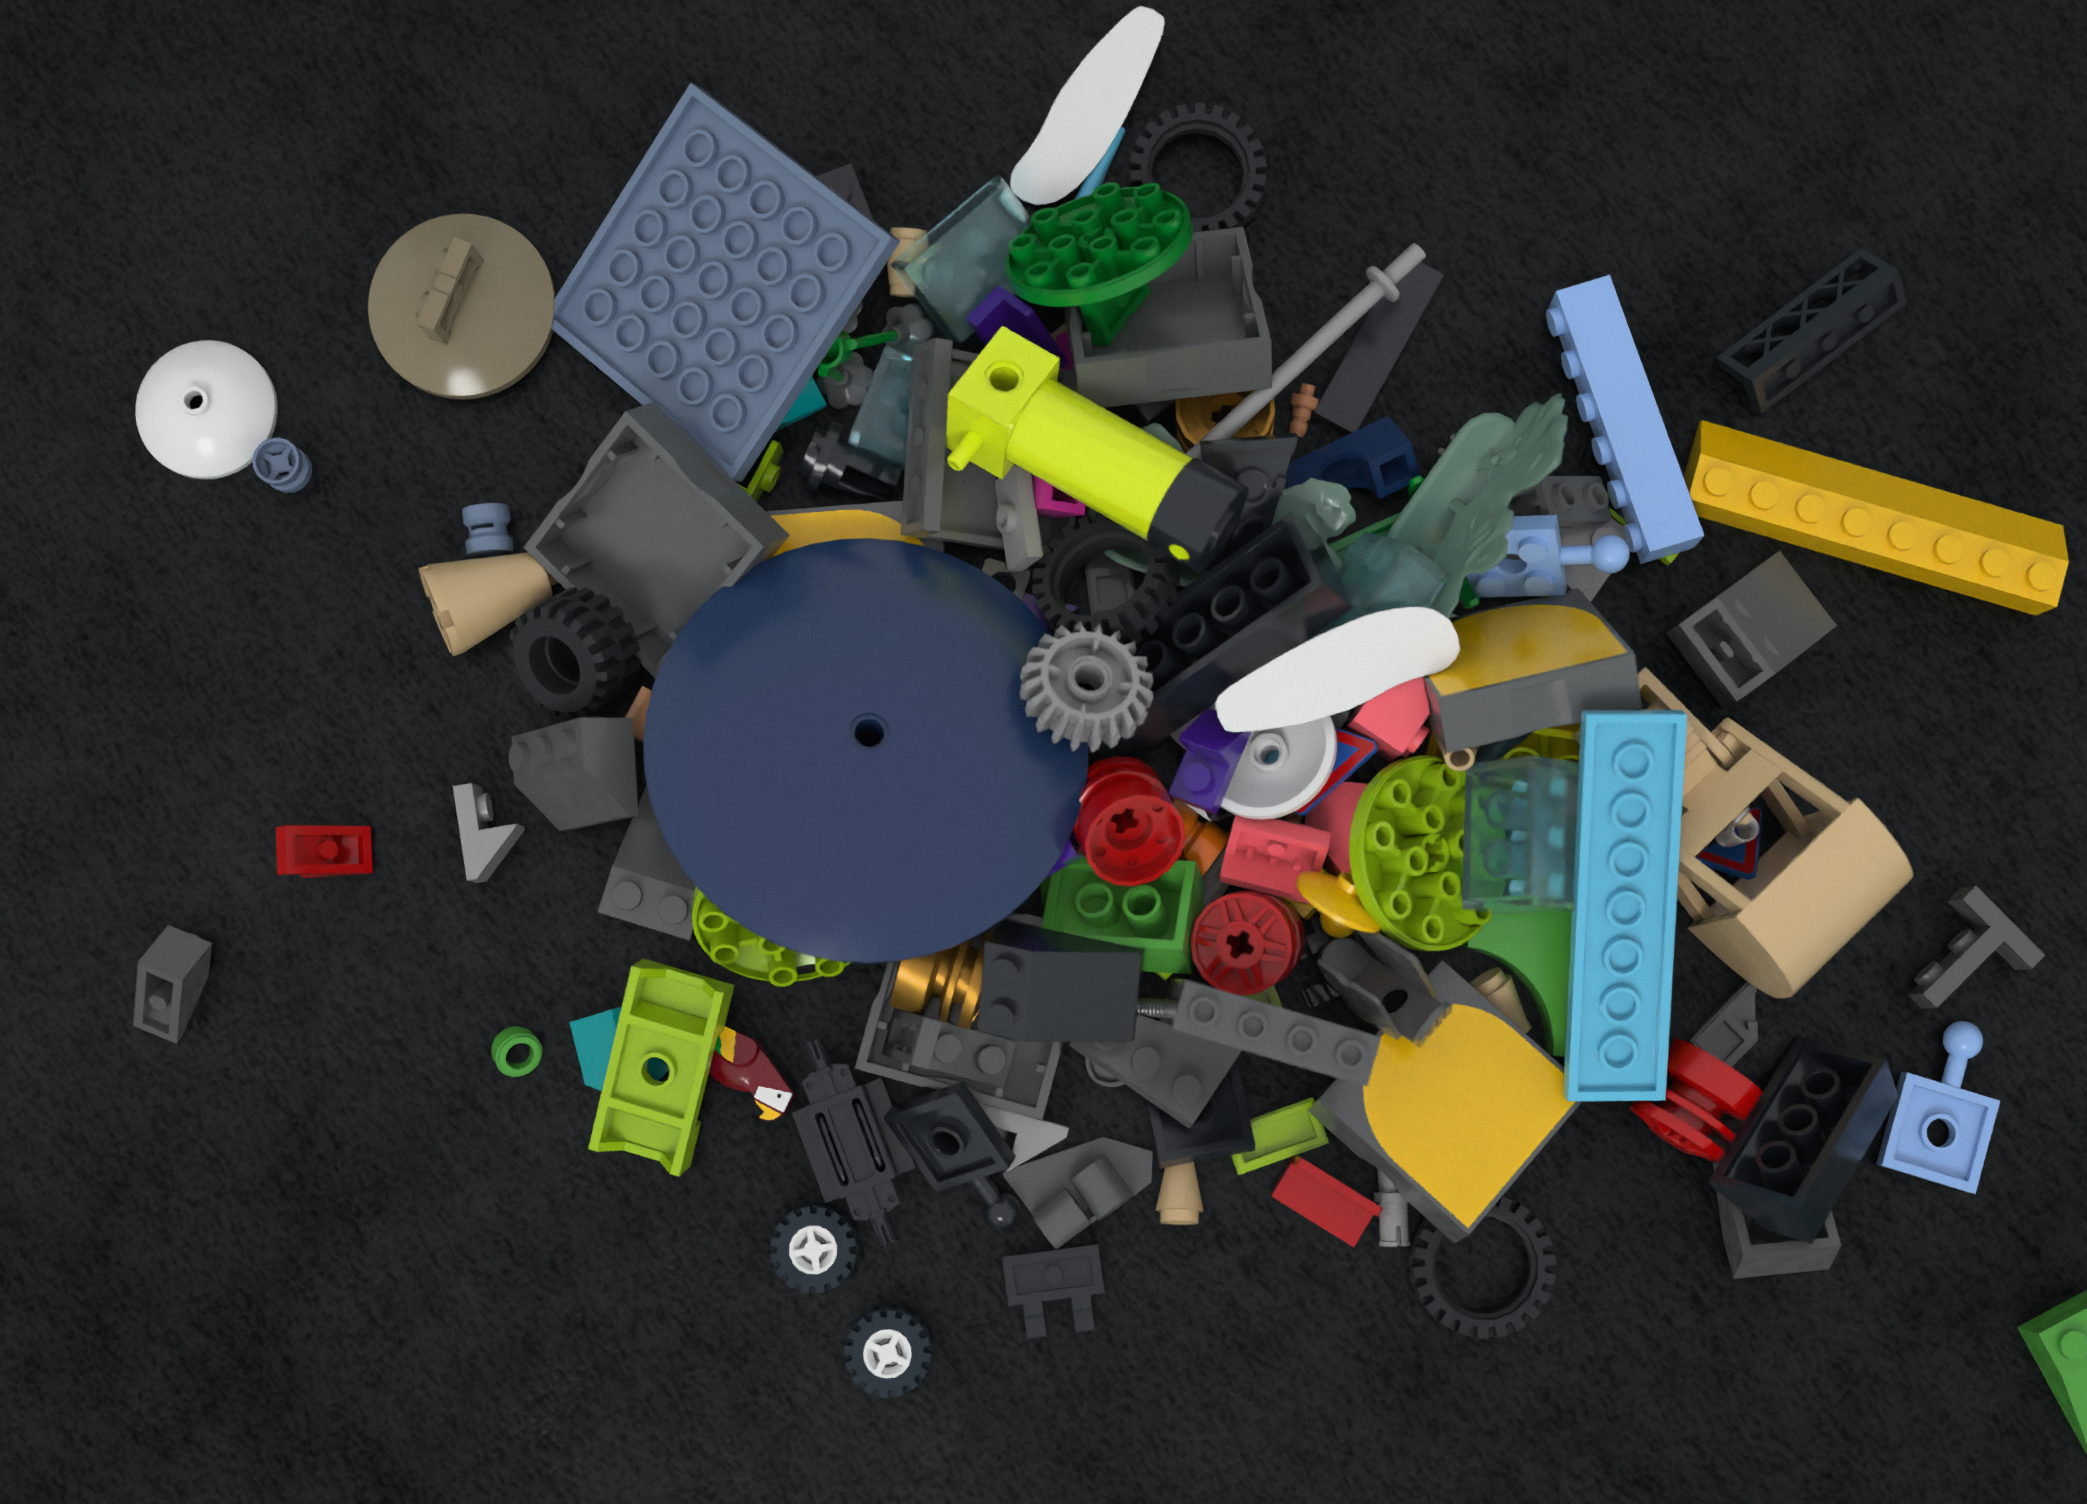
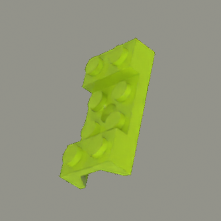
(669, 1018)

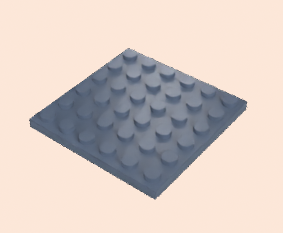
(719, 280)

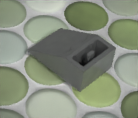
(1751, 630)

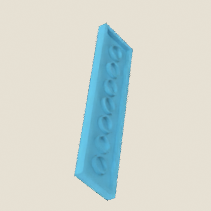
(1624, 904)

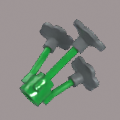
(843, 371)

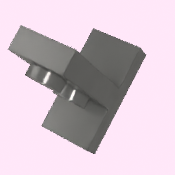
(1972, 947)
(948, 1048)

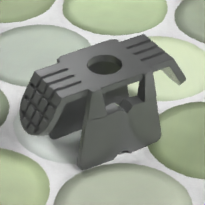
(1366, 982)

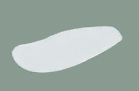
(1089, 110)
(1340, 669)

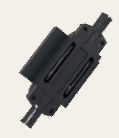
(851, 1142)

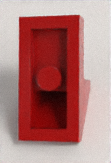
(323, 850)

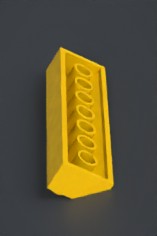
(1876, 519)

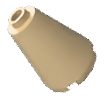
(483, 595)

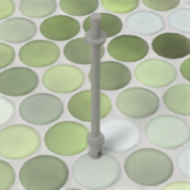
(1381, 285)

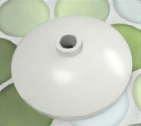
(227, 427)
(1290, 782)

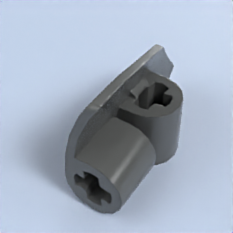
(1080, 1185)

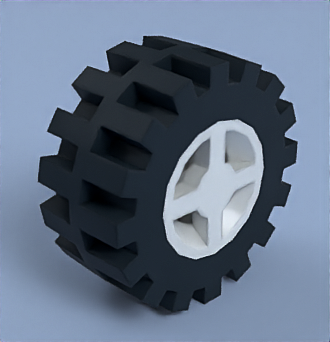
(802, 1266)
(879, 1366)

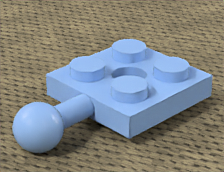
(1544, 560)
(1966, 1113)

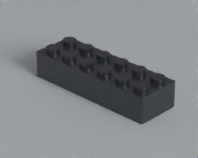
(1233, 623)

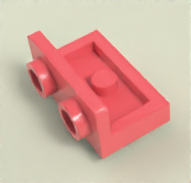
(1271, 855)

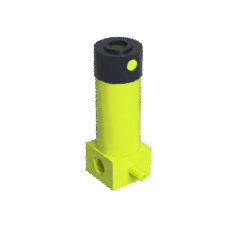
(1018, 414)

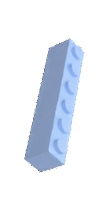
(1624, 420)

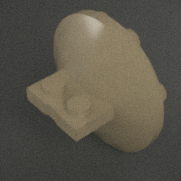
(462, 306)

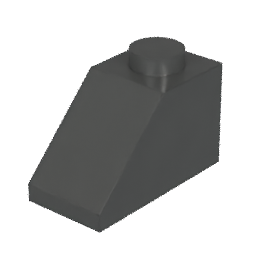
(170, 982)

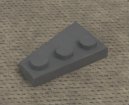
(1165, 1066)

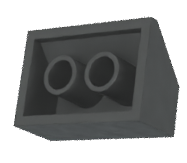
(578, 771)

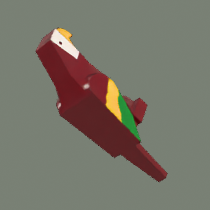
(746, 1066)

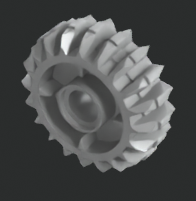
(1082, 715)

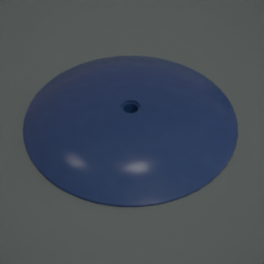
(841, 840)

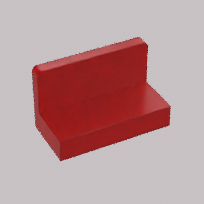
(1324, 1200)

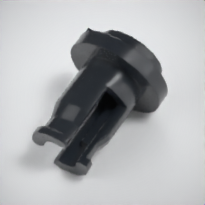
(826, 463)

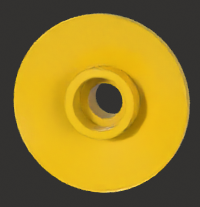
(1336, 899)

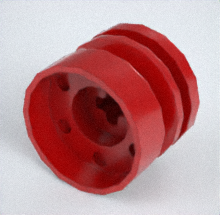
(1128, 822)
(1274, 933)
(1696, 1100)

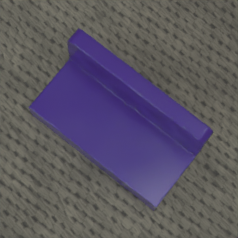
(1006, 310)

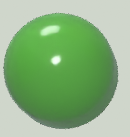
(509, 1038)

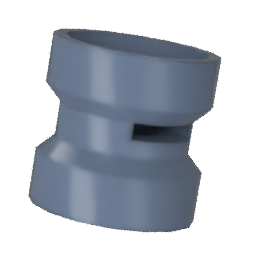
(274, 458)
(487, 530)

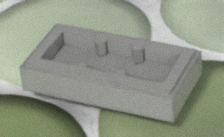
(1018, 519)

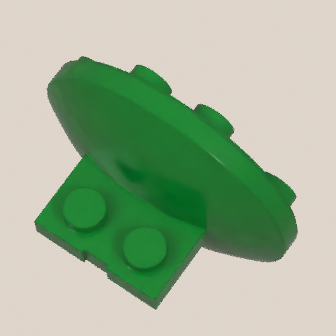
(1100, 253)

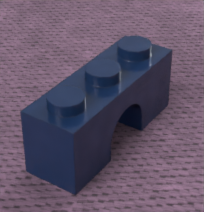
(1369, 458)

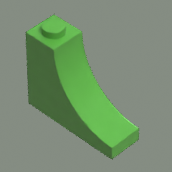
(1539, 955)

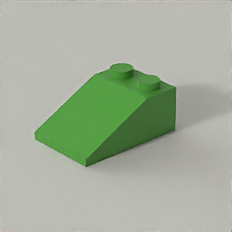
(1143, 916)
(2060, 1350)

